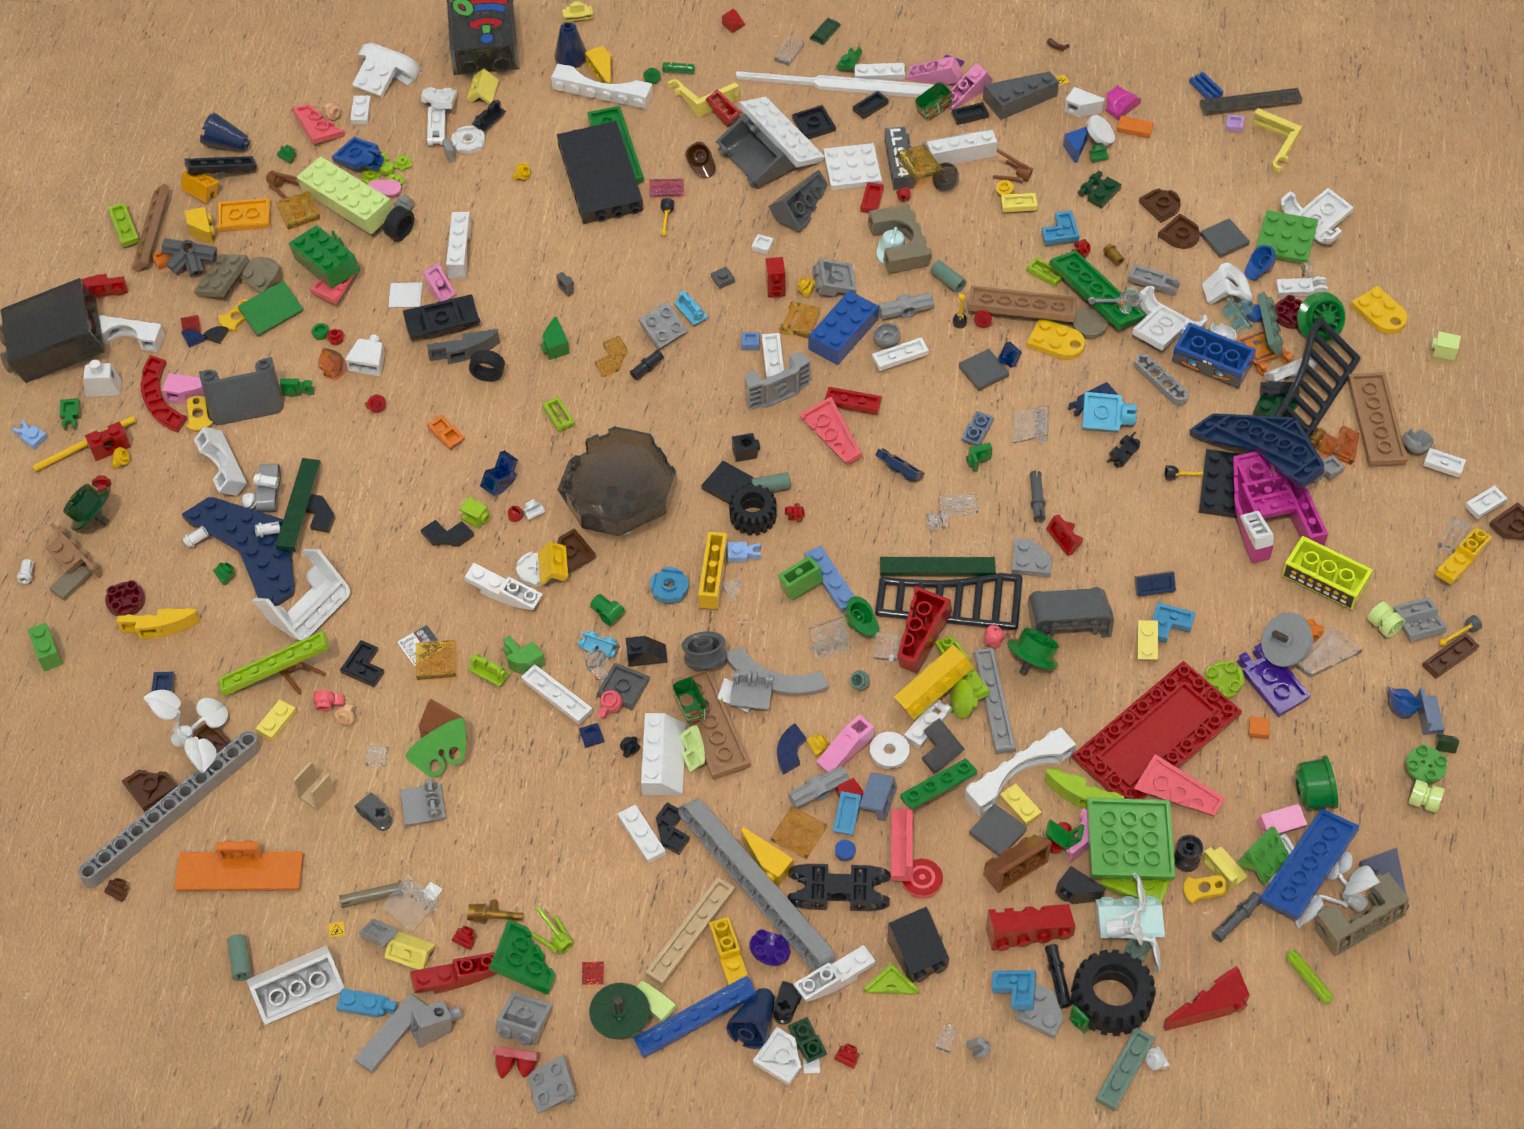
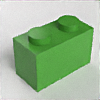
(800, 578)
(44, 647)

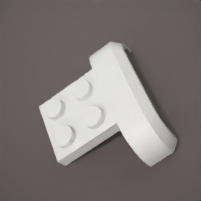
(380, 67)
(1326, 207)
(1162, 323)

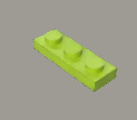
(123, 224)

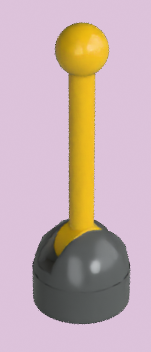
(1472, 624)

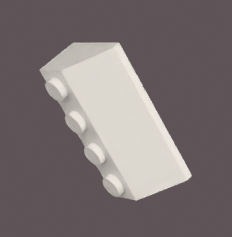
(963, 147)
(662, 756)
(295, 985)

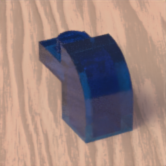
(501, 476)

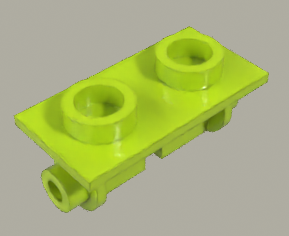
(488, 670)

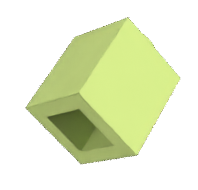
(1446, 345)

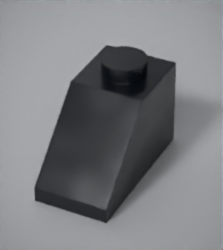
(645, 651)
(1078, 887)

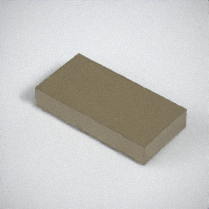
(70, 583)

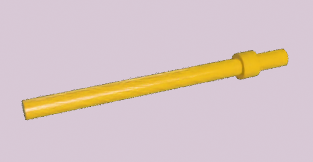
(74, 448)

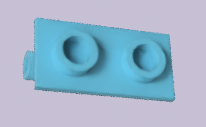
(690, 308)
(592, 640)

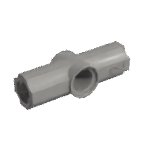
(905, 306)
(818, 787)

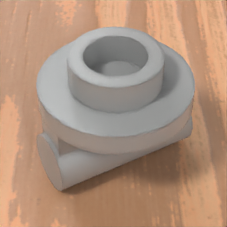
(404, 201)
(979, 1047)

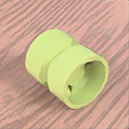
(1387, 621)
(1426, 796)

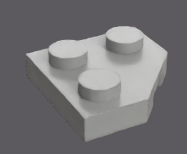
(1030, 559)
(1046, 1014)

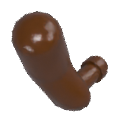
(1055, 45)

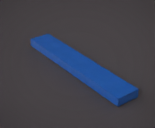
(695, 1016)

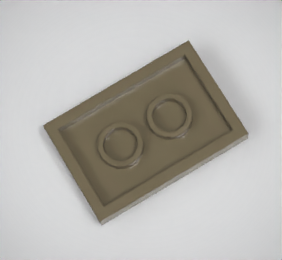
(221, 275)

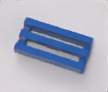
(1208, 85)

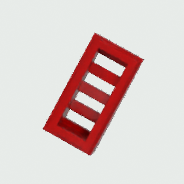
(731, 109)

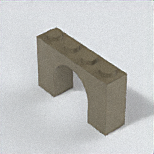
(904, 257)

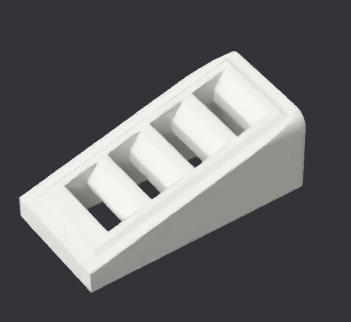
(1258, 540)

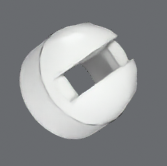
(248, 500)

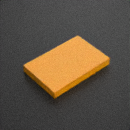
(244, 214)

